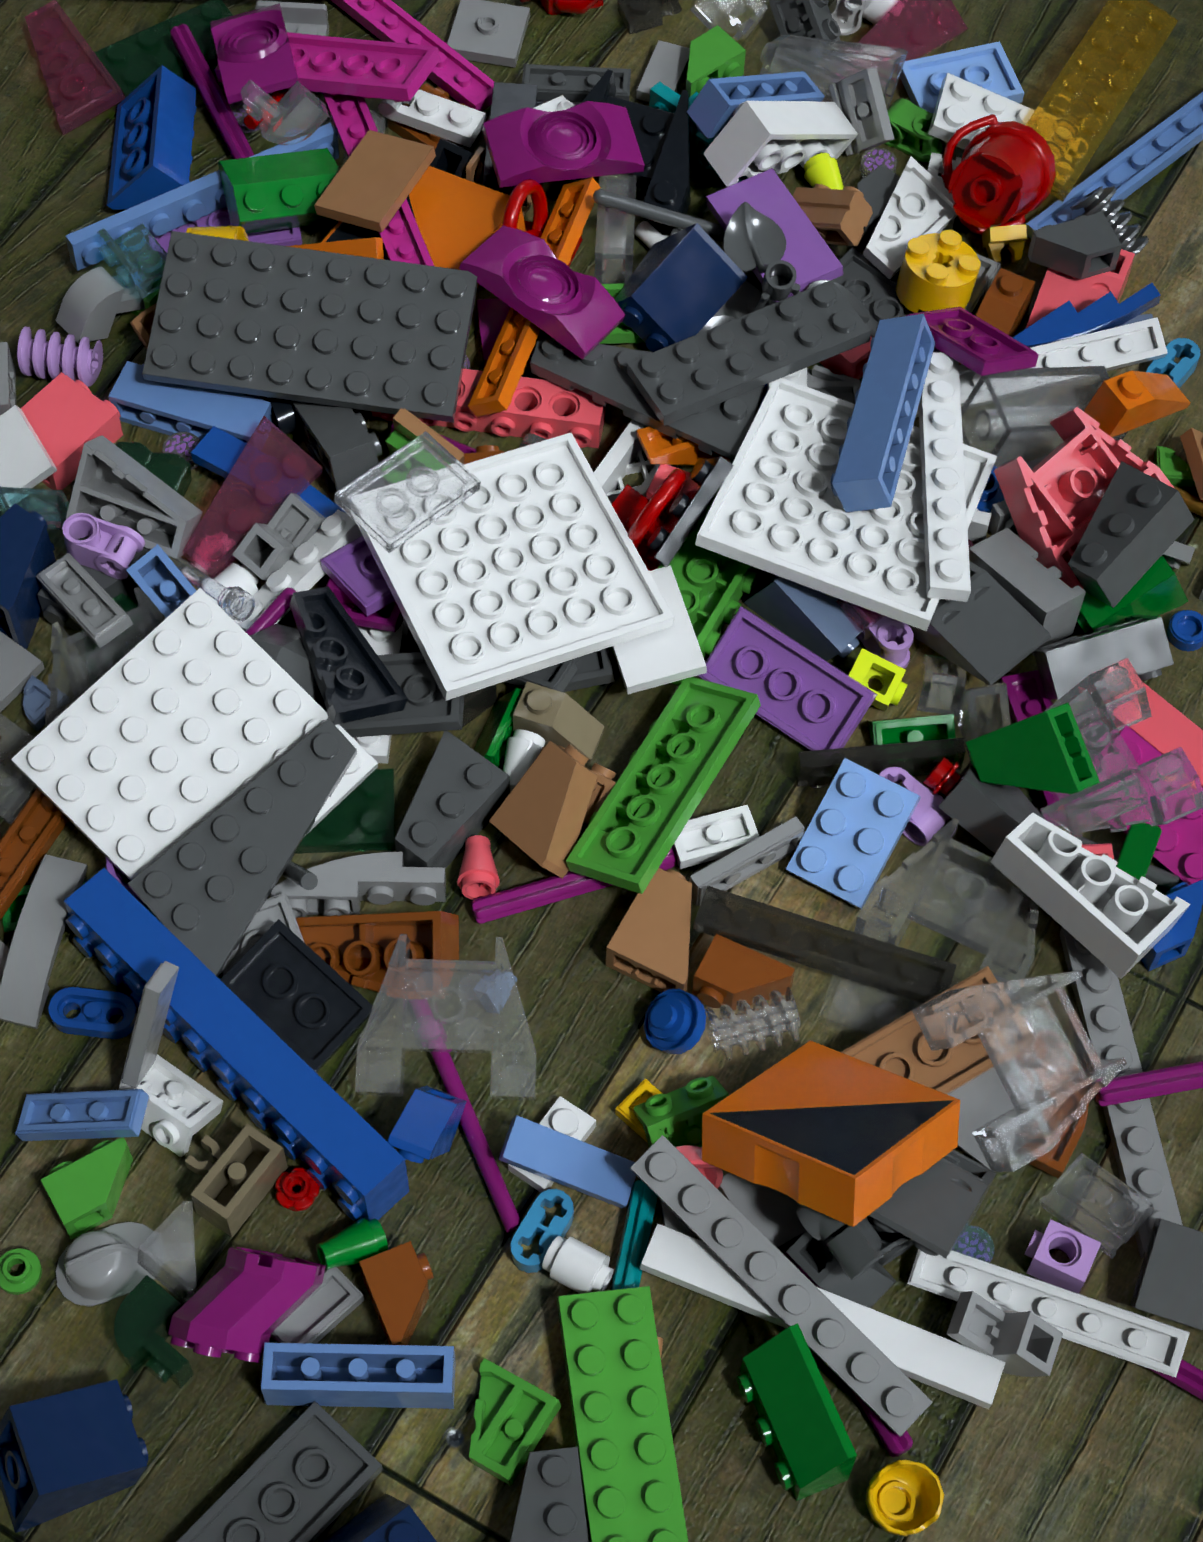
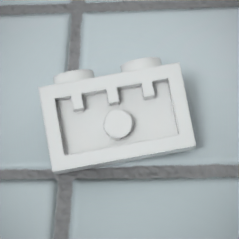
(175, 1106)

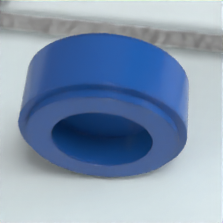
(1186, 630)

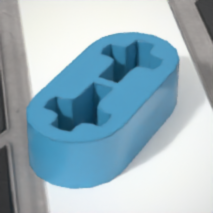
(1183, 370)
(533, 1225)

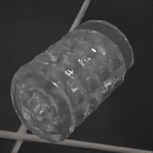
(753, 1023)

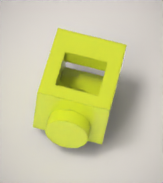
(872, 666)

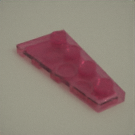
(917, 26)
(74, 74)
(251, 494)

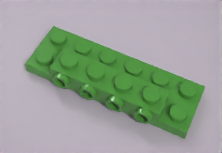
(709, 587)
(663, 784)

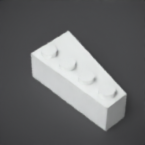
(777, 137)
(1087, 893)

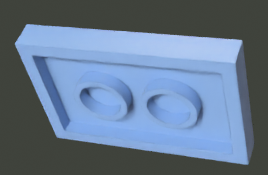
(980, 65)
(853, 833)

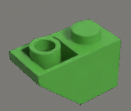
(713, 56)
(89, 1188)

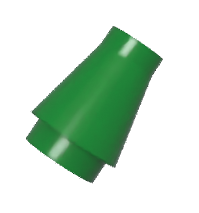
(353, 1244)

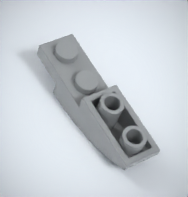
(364, 877)

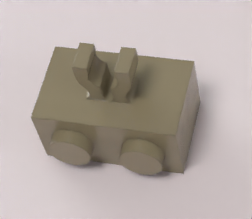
(237, 1178)

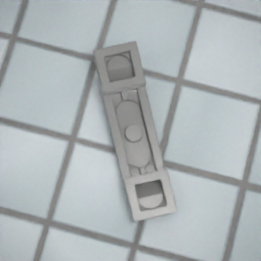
(37, 941)

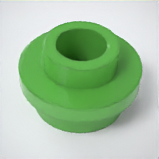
(28, 1279)

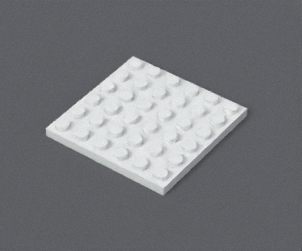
(786, 521)
(522, 572)
(174, 736)

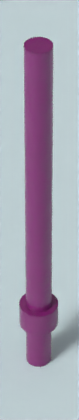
(478, 1143)

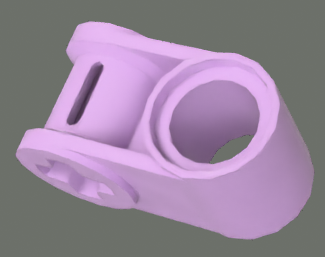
(107, 547)
(889, 640)
(927, 816)

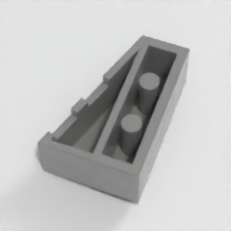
(127, 494)
(1030, 583)

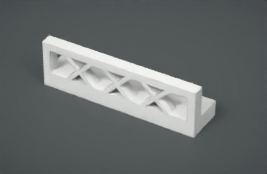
(621, 461)

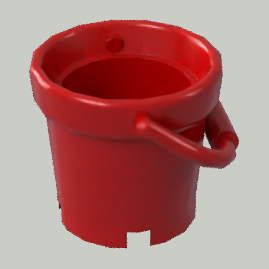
(1000, 175)

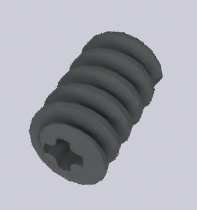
(1100, 201)

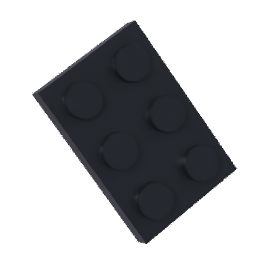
(298, 995)

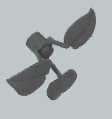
(760, 243)

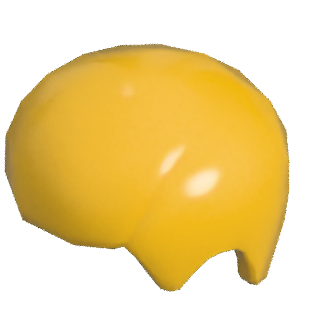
(904, 1497)

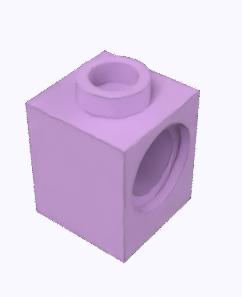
(1076, 1245)

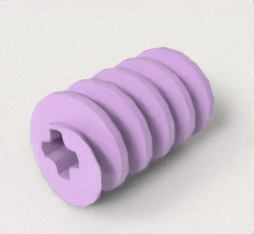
(52, 357)

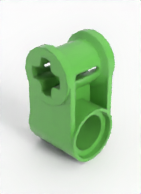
(910, 130)

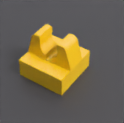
(1010, 236)

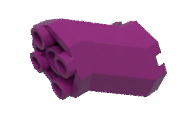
(244, 1303)

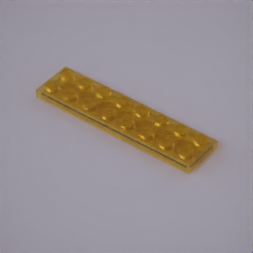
(1098, 84)

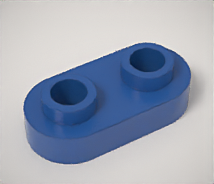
(95, 1010)

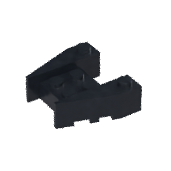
(663, 146)

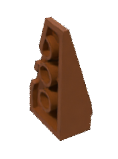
(363, 944)

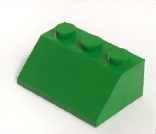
(277, 189)
(796, 1414)

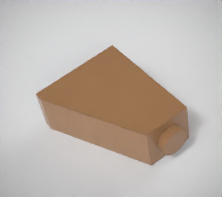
(548, 807)
(655, 934)

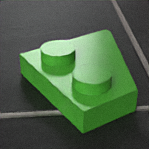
(509, 1421)

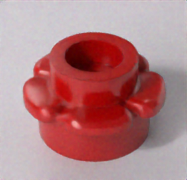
(942, 777)
(296, 1200)

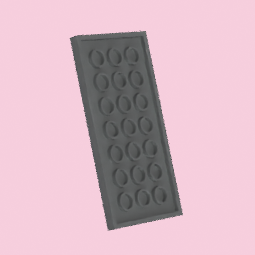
(311, 326)

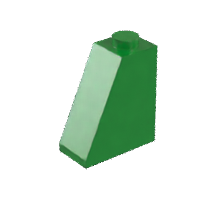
(1151, 596)
(1036, 754)

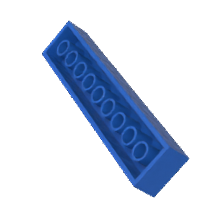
(240, 1051)

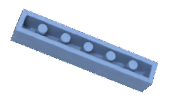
(883, 414)

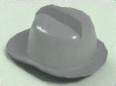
(102, 1264)

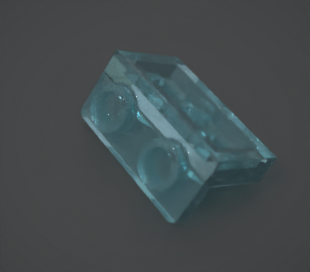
(138, 259)

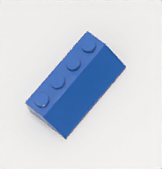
(152, 140)

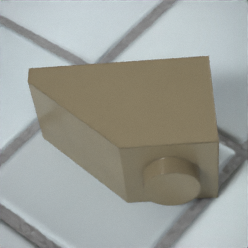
(557, 719)

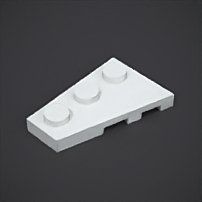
(915, 208)

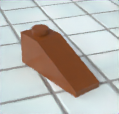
(1006, 301)

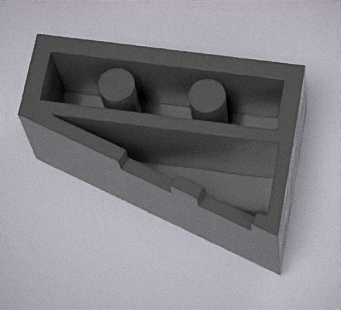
(337, 441)
(1128, 533)
(450, 804)

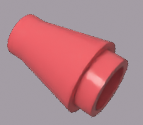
(478, 870)

